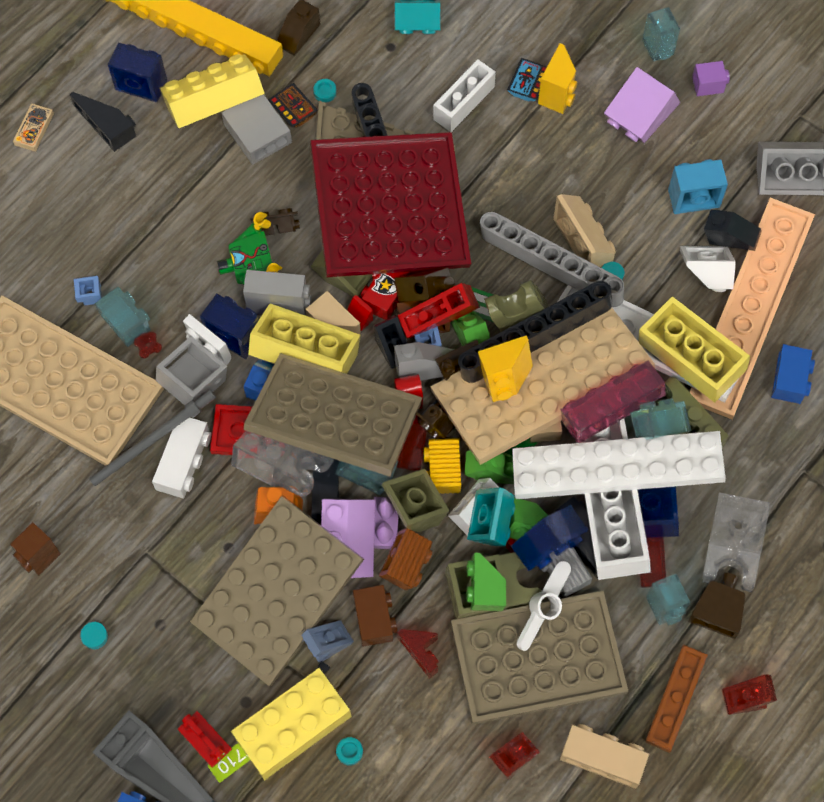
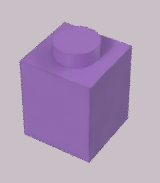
(710, 78)

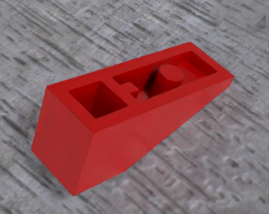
(439, 310)

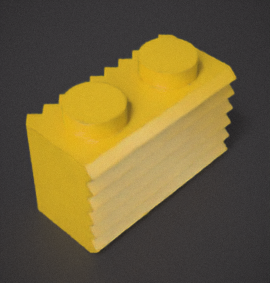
(444, 464)

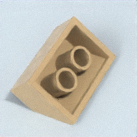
(582, 231)

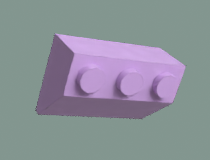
(354, 525)

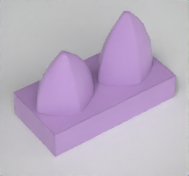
(385, 523)

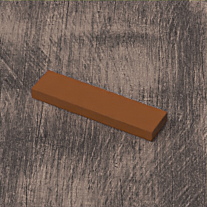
(676, 698)

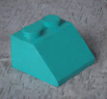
(417, 15)
(491, 516)

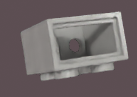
(192, 373)

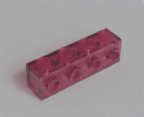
(612, 401)

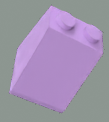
(641, 106)

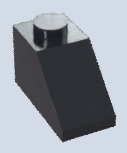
(731, 230)

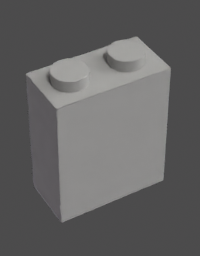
(256, 128)
(277, 289)

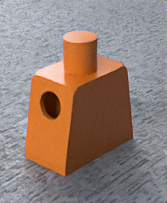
(268, 497)

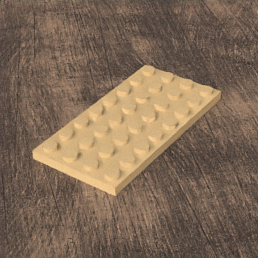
(559, 374)
(69, 385)

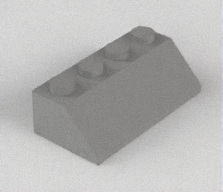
(790, 168)

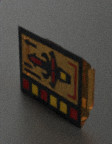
(293, 105)

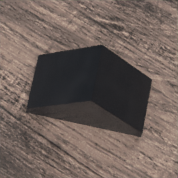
(387, 335)

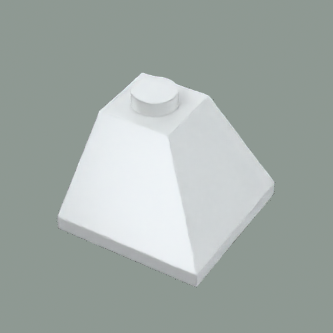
(711, 265)

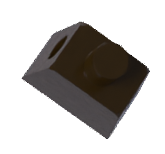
(433, 282)
(720, 607)

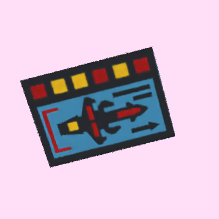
(526, 80)

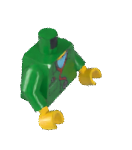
(249, 251)

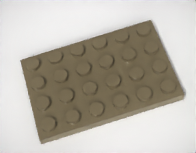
(333, 414)
(276, 590)
(566, 664)

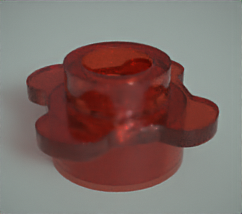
(145, 338)

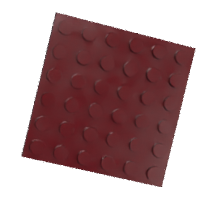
(389, 204)

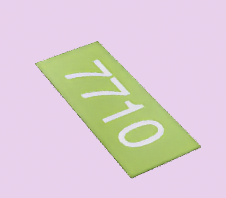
(230, 763)

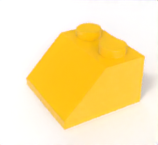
(558, 82)
(506, 367)

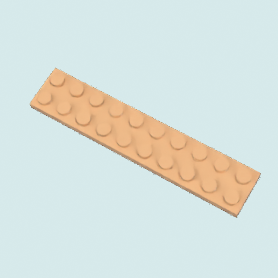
(759, 291)

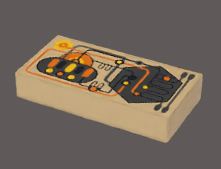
(33, 127)

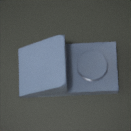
(327, 640)

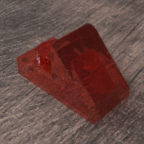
(415, 643)
(749, 695)
(514, 755)

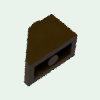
(299, 26)

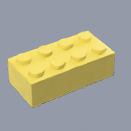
(212, 90)
(302, 338)
(693, 349)
(291, 723)

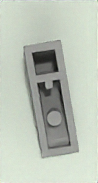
(419, 359)

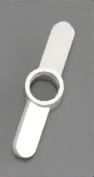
(551, 591)

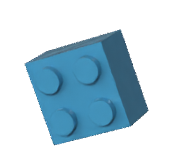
(697, 186)

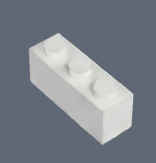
(464, 95)
(182, 458)

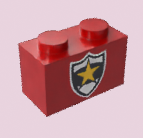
(382, 294)

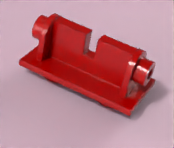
(204, 738)

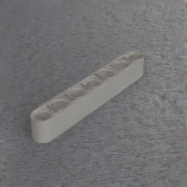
(543, 251)

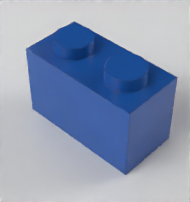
(792, 374)

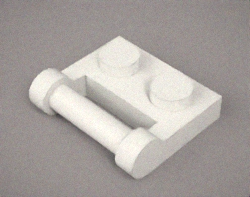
(207, 339)

